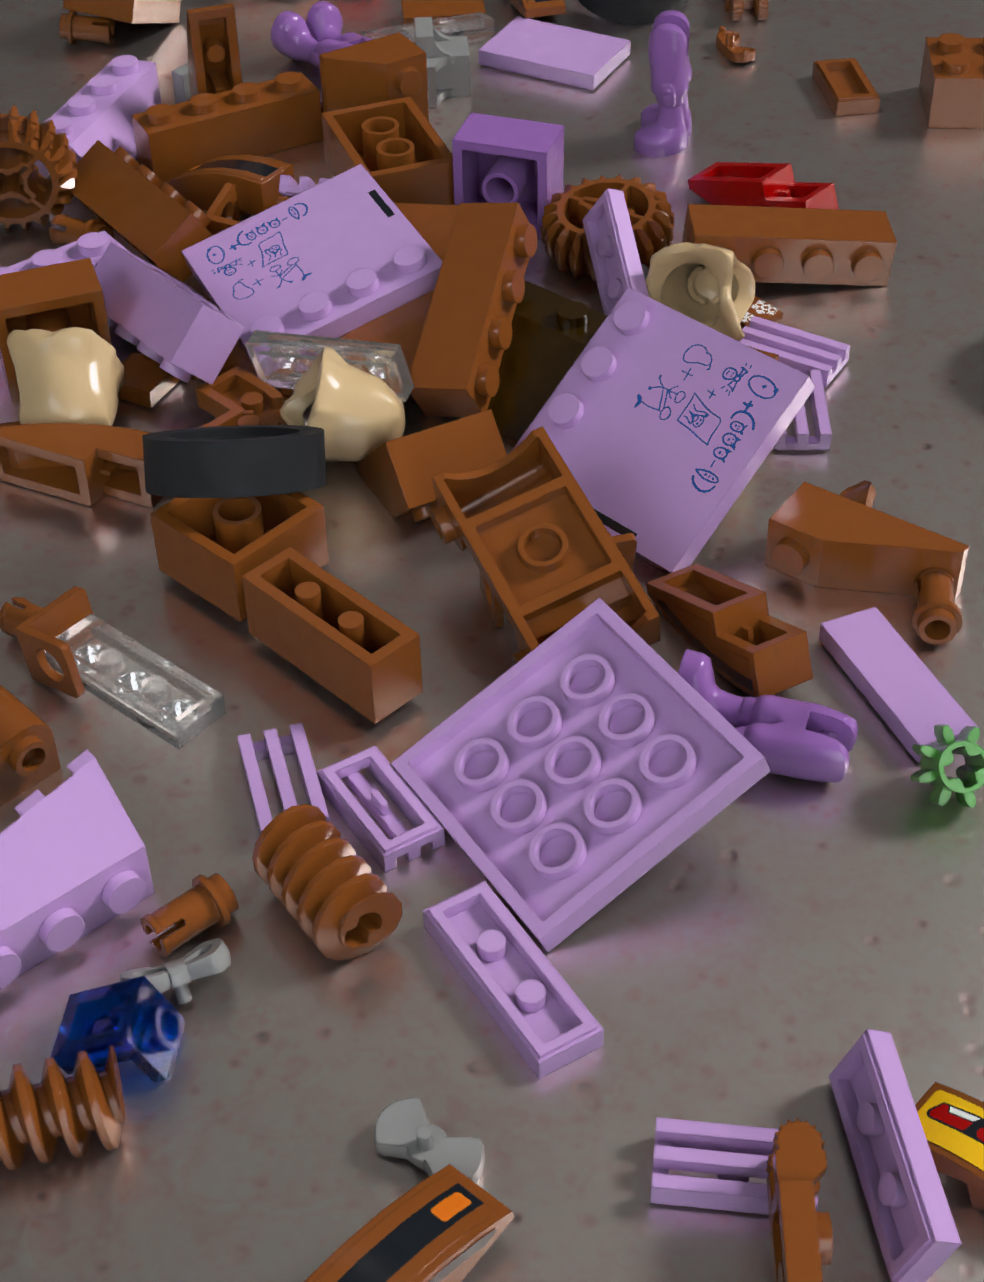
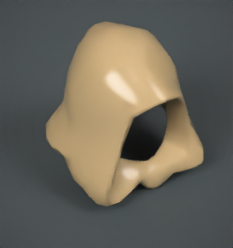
(703, 285)
(65, 376)
(349, 405)

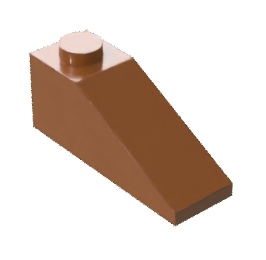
(213, 49)
(854, 546)

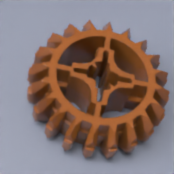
(23, 191)
(565, 233)

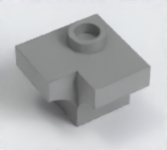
(446, 62)

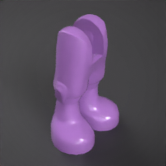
(316, 36)
(668, 122)
(791, 734)

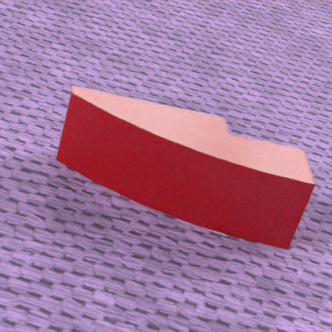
(760, 186)

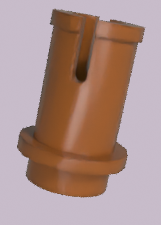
(86, 28)
(76, 228)
(936, 615)
(192, 913)

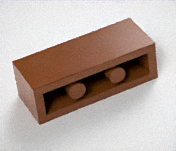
(333, 634)

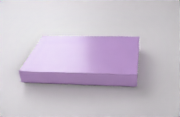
(554, 52)

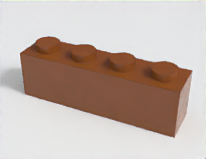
(239, 121)
(140, 207)
(799, 242)
(472, 309)

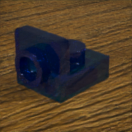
(124, 1015)

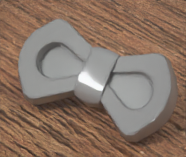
(203, 961)
(406, 1134)

